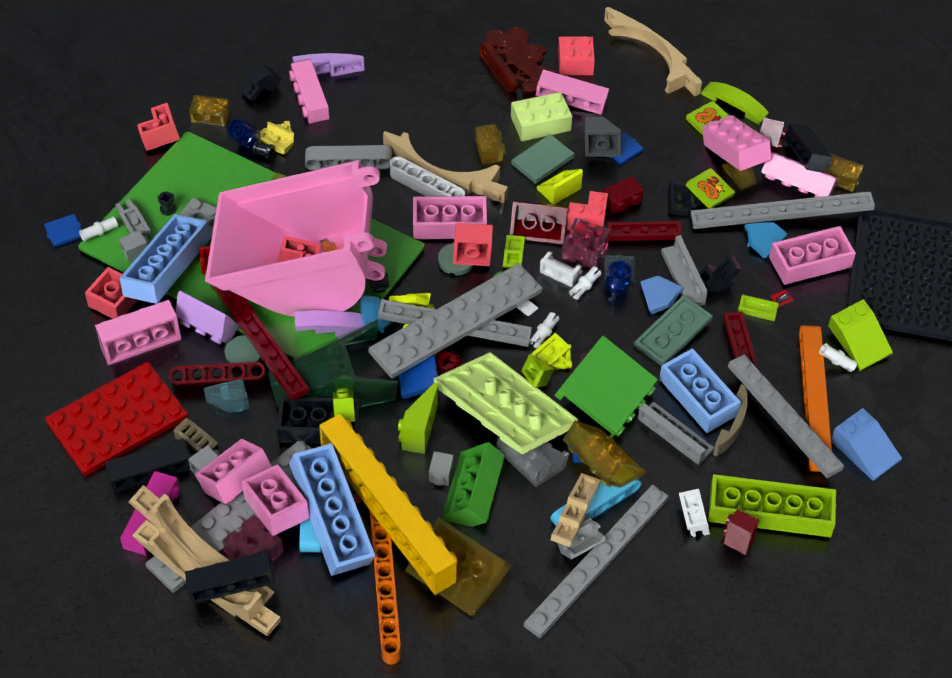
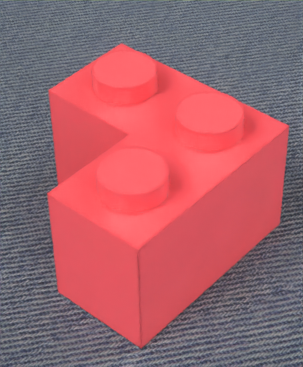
(160, 129)
(592, 213)
(296, 248)

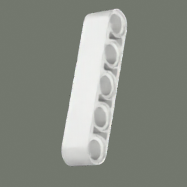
(422, 179)

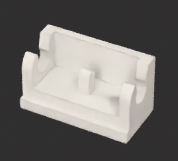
(559, 270)
(694, 512)

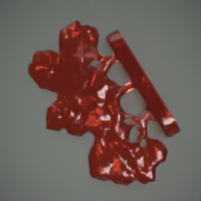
(517, 53)

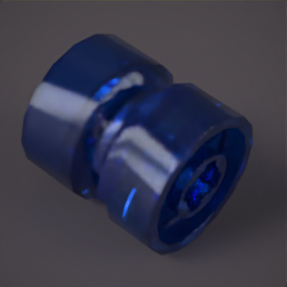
(243, 132)
(618, 277)

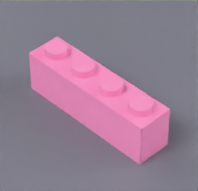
(309, 91)
(575, 92)
(795, 174)

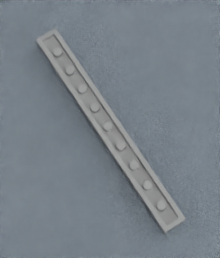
(782, 210)
(595, 562)

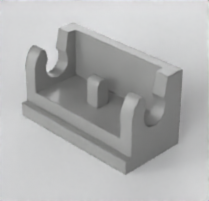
(586, 539)

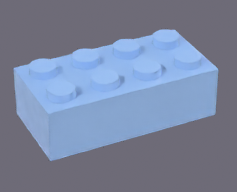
(699, 390)

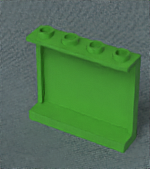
(608, 386)

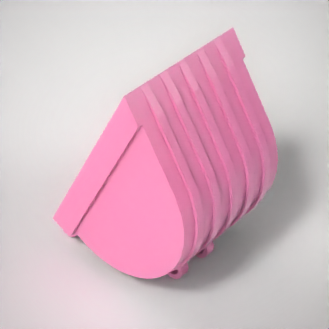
(308, 207)

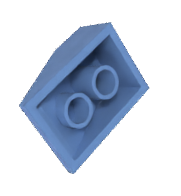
(866, 444)

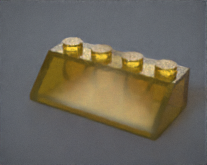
(602, 455)

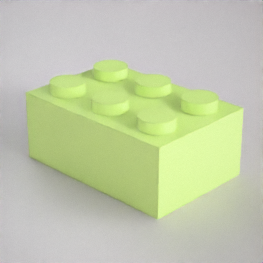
(541, 116)

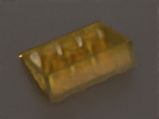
(477, 568)

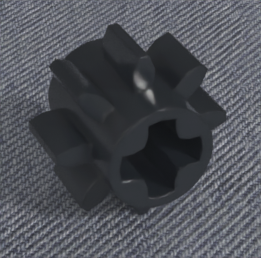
(379, 285)

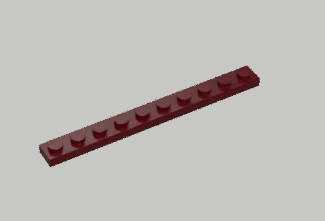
(263, 343)

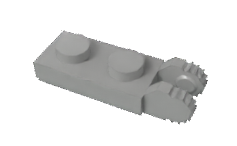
(133, 219)

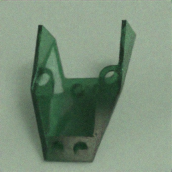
(330, 368)

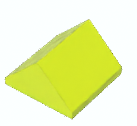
(561, 185)

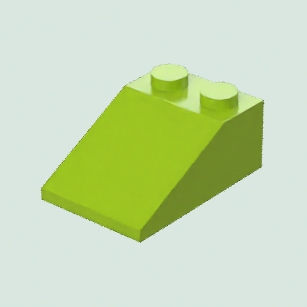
(860, 334)
(418, 421)

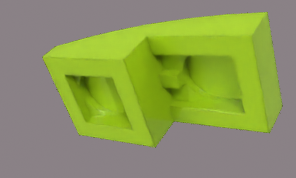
(513, 251)

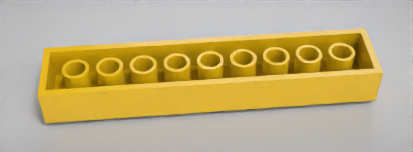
(390, 505)

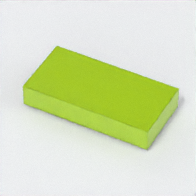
(758, 307)

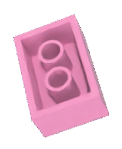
(224, 474)
(275, 499)

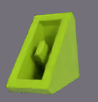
(537, 371)

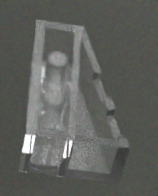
(536, 464)

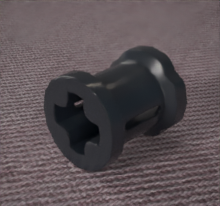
(263, 149)
(167, 206)

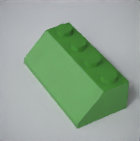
(473, 485)

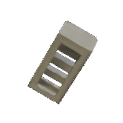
(186, 429)

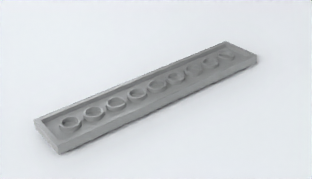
(454, 320)
(222, 521)

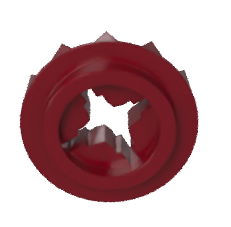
(455, 361)

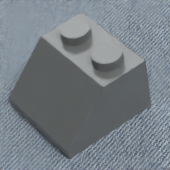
(601, 138)

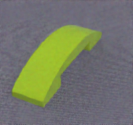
(753, 109)

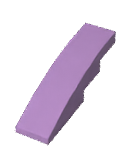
(334, 63)
(327, 321)

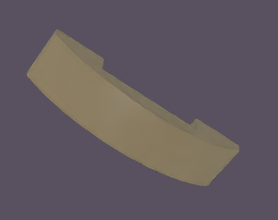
(727, 438)

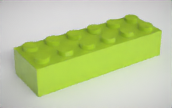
(775, 504)

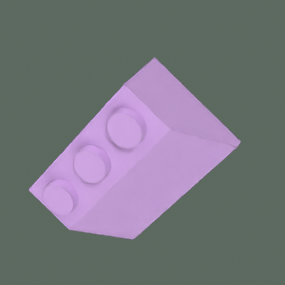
(205, 319)

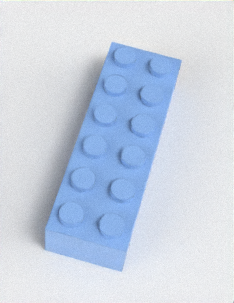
(165, 258)
(332, 509)

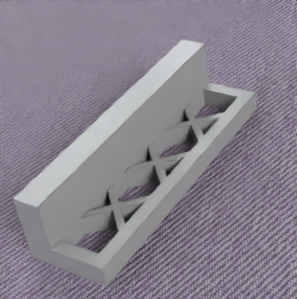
(684, 271)
(664, 426)

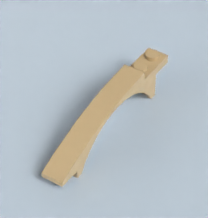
(680, 74)
(480, 182)
(164, 515)
(244, 604)

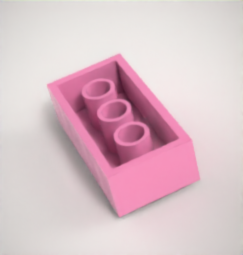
(736, 142)
(437, 215)
(812, 255)
(138, 332)

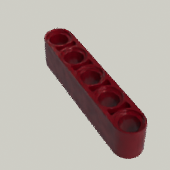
(208, 370)

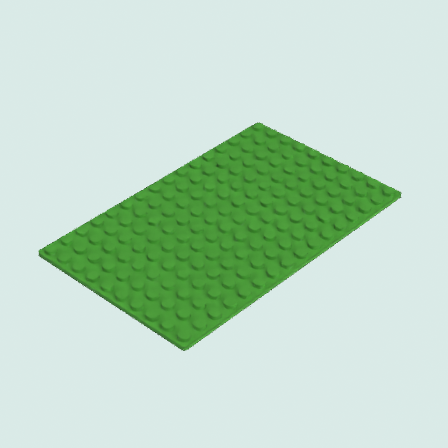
(201, 172)

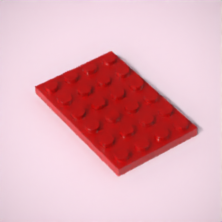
(116, 418)

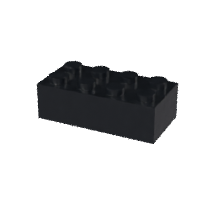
(302, 416)

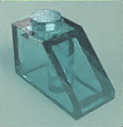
(228, 396)

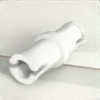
(98, 228)
(585, 283)
(544, 330)
(838, 357)

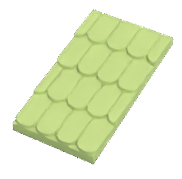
(505, 403)

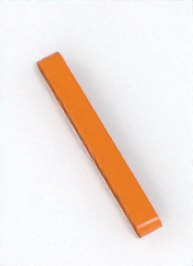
(814, 385)
(385, 584)

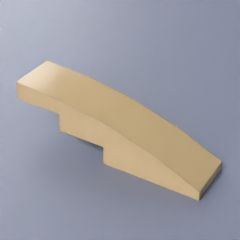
(575, 510)

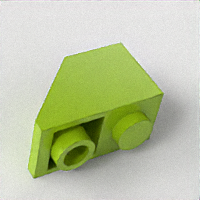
(344, 404)

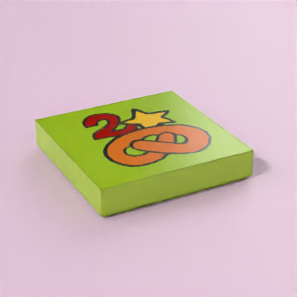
(705, 115)
(710, 188)

